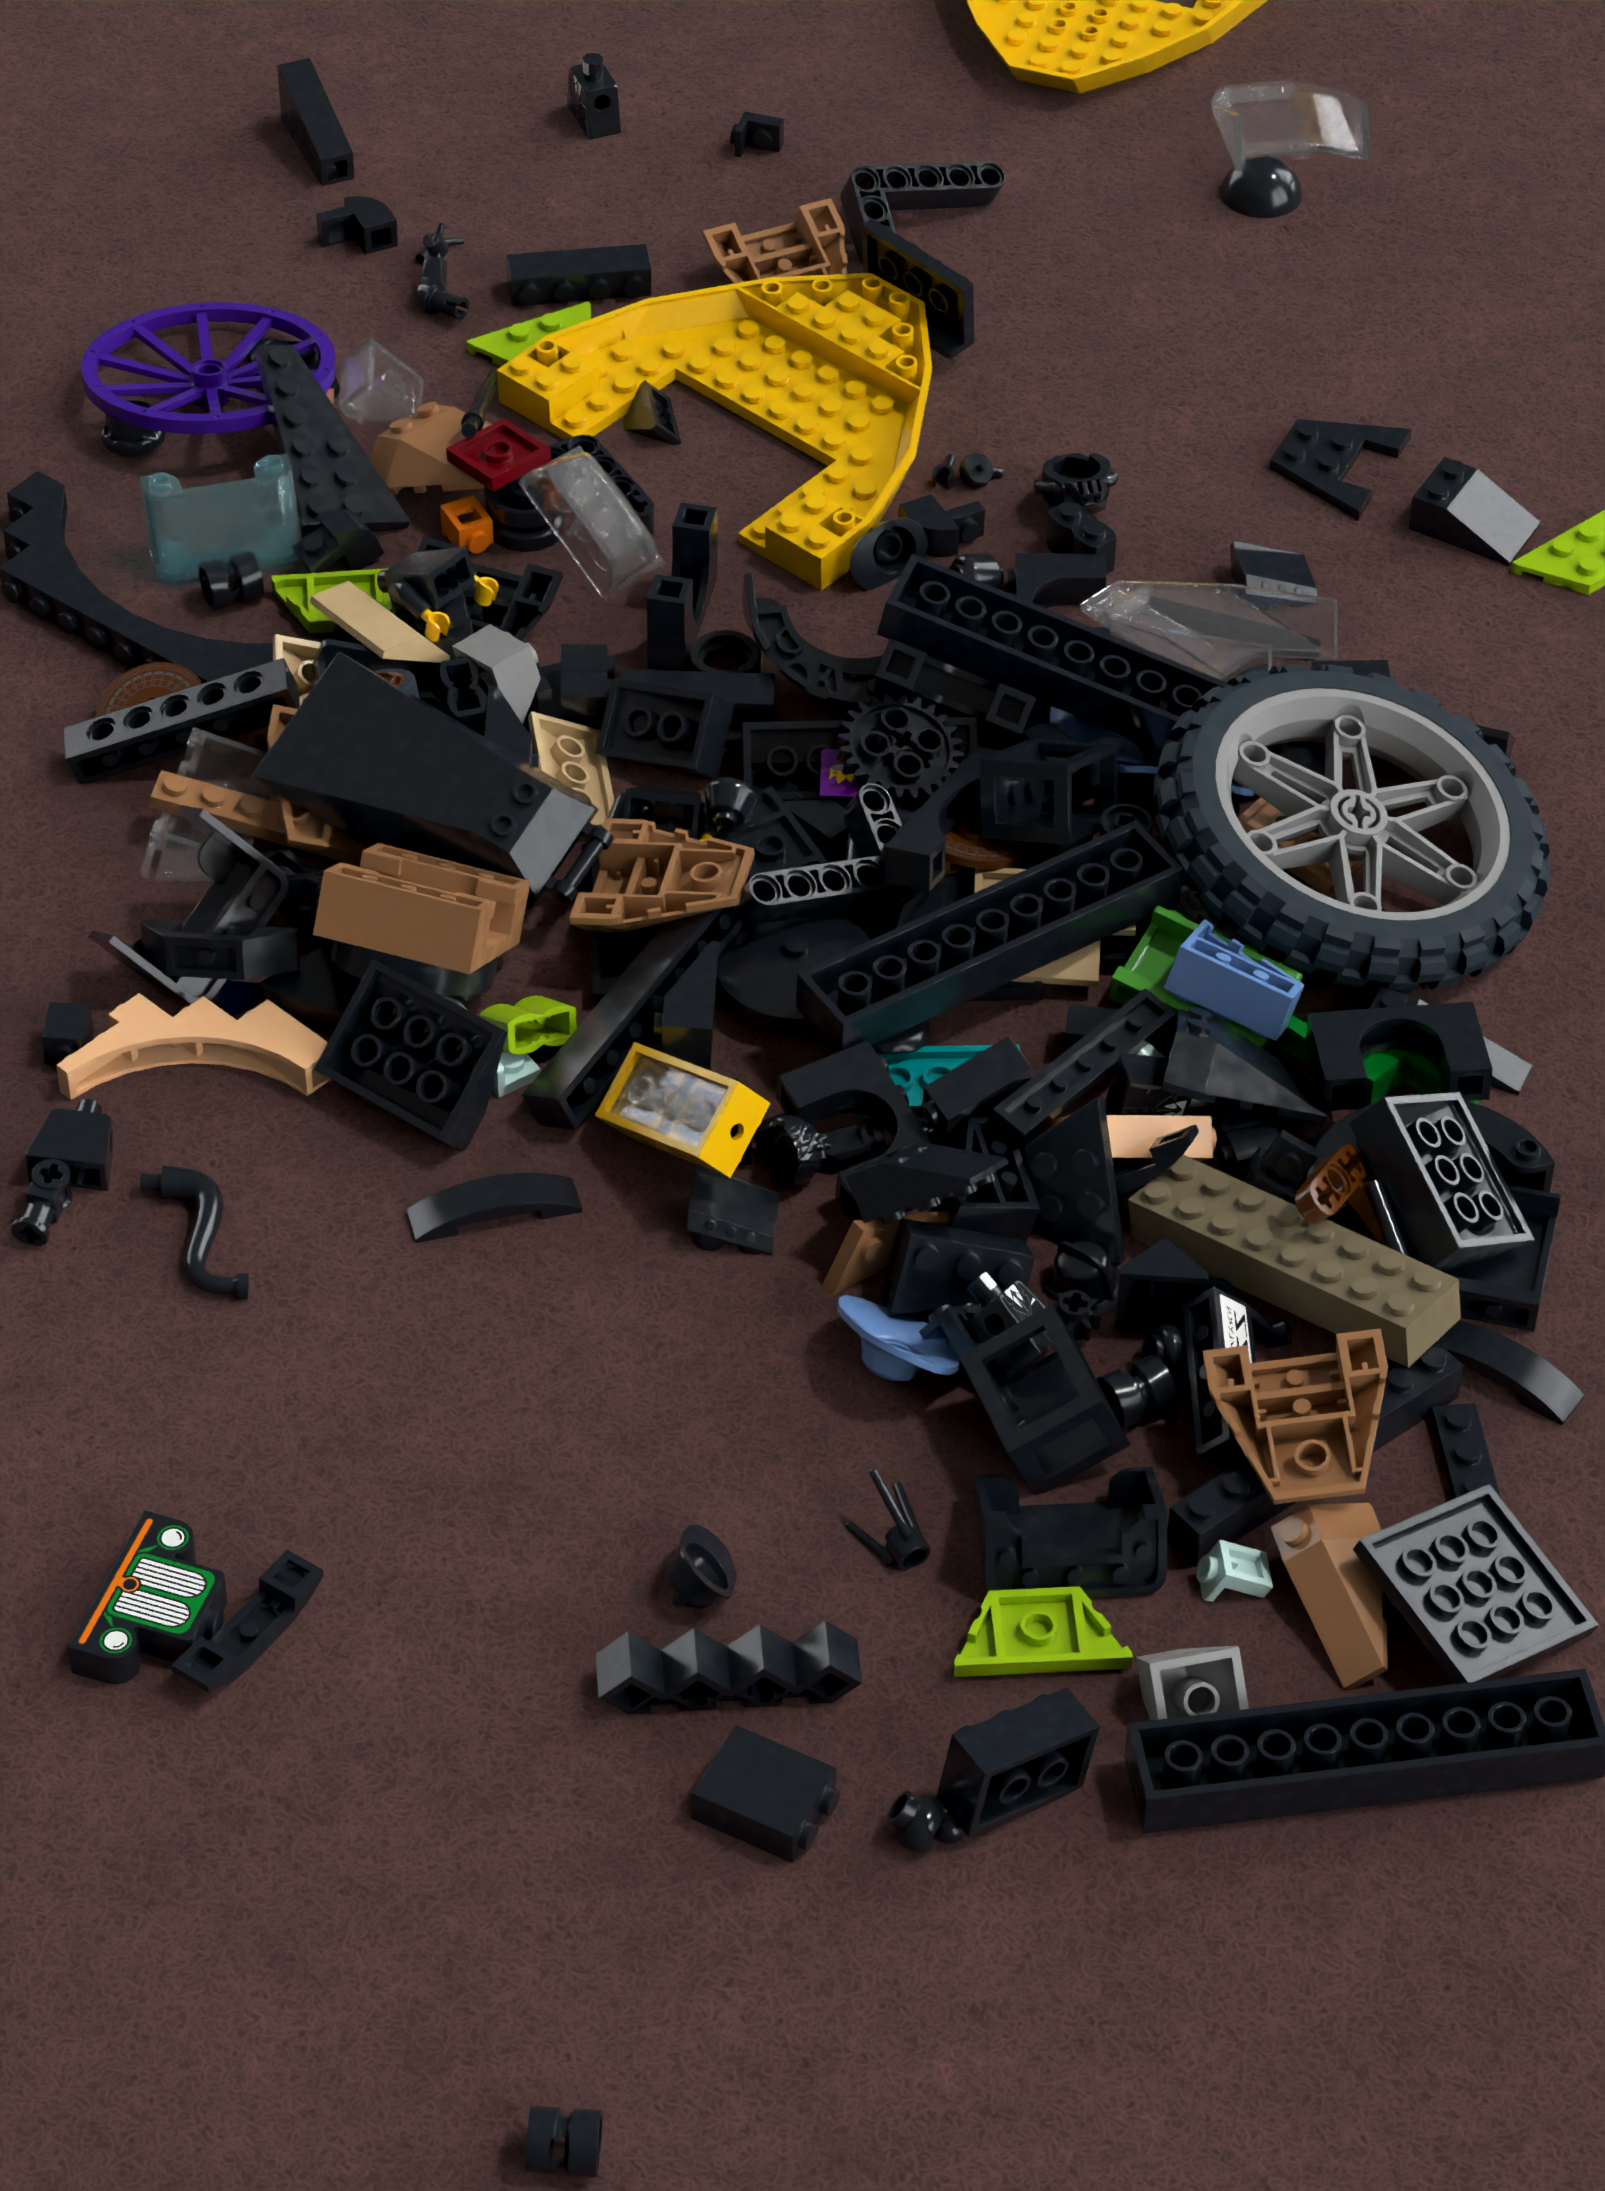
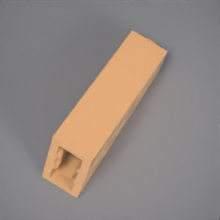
(1134, 1135)

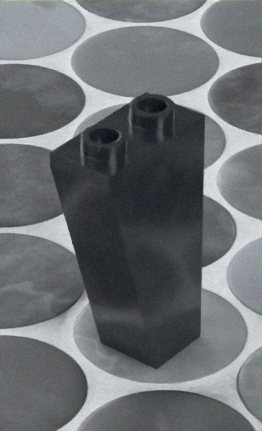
(313, 122)

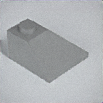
(1192, 1682)

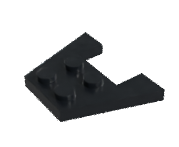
(1322, 453)

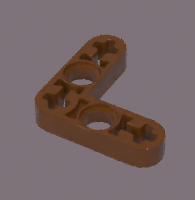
(1335, 1186)

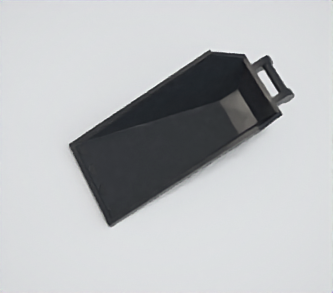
(427, 784)

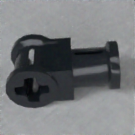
(45, 1202)

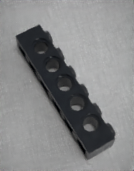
(164, 724)

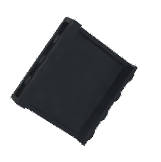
(1511, 1284)

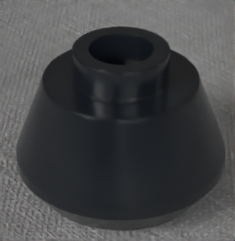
(729, 801)

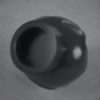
(920, 1819)

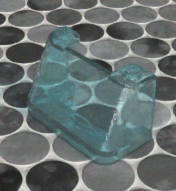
(221, 521)

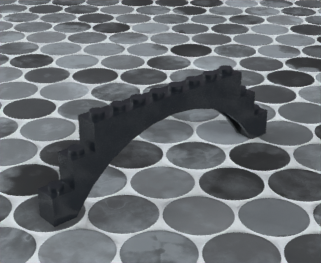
(52, 586)

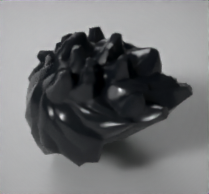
(791, 1149)

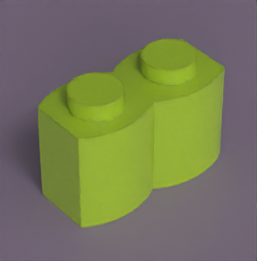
(532, 1023)

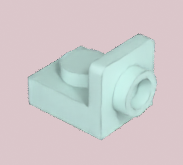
(513, 1073)
(1235, 1569)

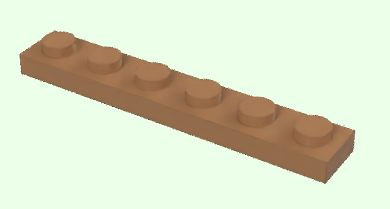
(241, 813)

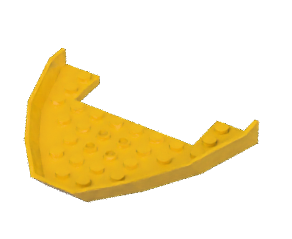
(1099, 41)

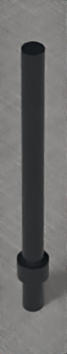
(474, 418)

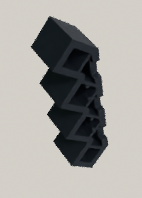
(702, 1671)

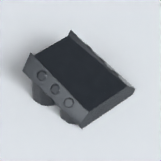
(1270, 569)
(732, 1213)

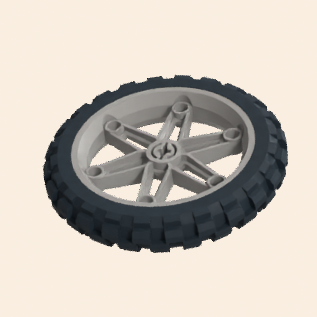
(1350, 937)

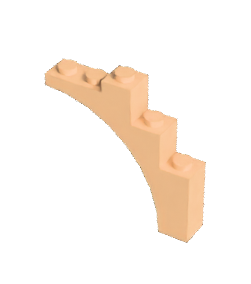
(201, 1033)

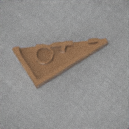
(869, 1250)

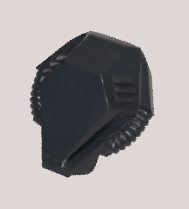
(1076, 479)

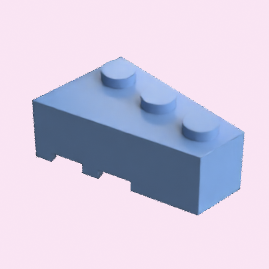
(1233, 984)

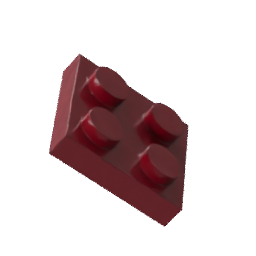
(498, 454)

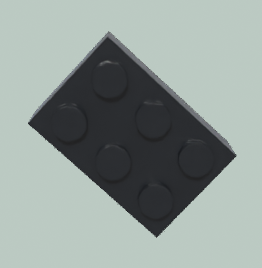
(1017, 1761)

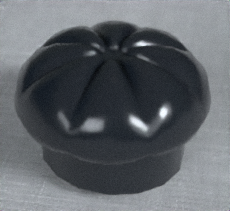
(129, 439)

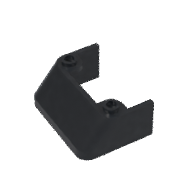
(239, 901)

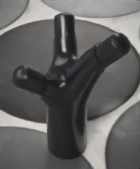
(423, 253)

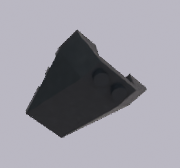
(519, 599)
(1216, 1061)

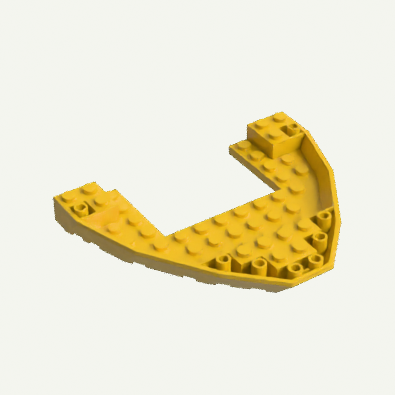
(809, 358)

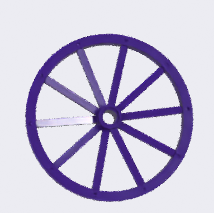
(205, 381)

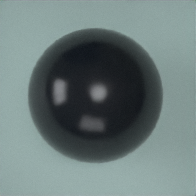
(1263, 188)

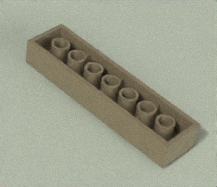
(1296, 1265)

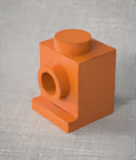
(472, 533)

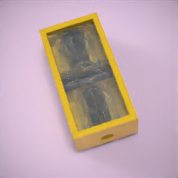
(682, 1109)

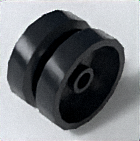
(517, 520)

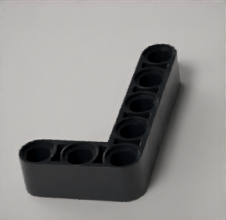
(883, 188)
(833, 885)

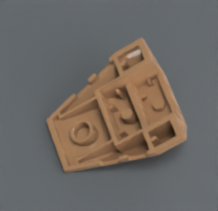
(796, 249)
(415, 451)
(659, 878)
(1304, 1418)

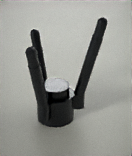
(904, 1541)

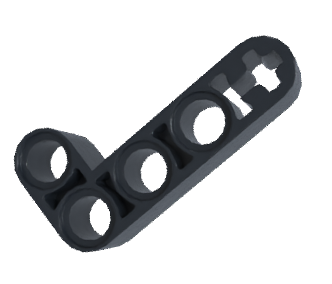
(635, 495)

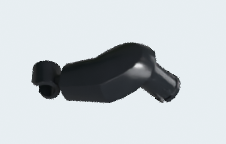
(432, 287)

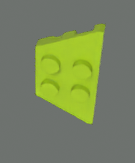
(513, 340)
(1571, 558)
(297, 589)
(1039, 1634)

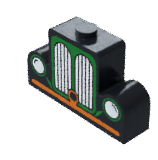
(149, 1603)

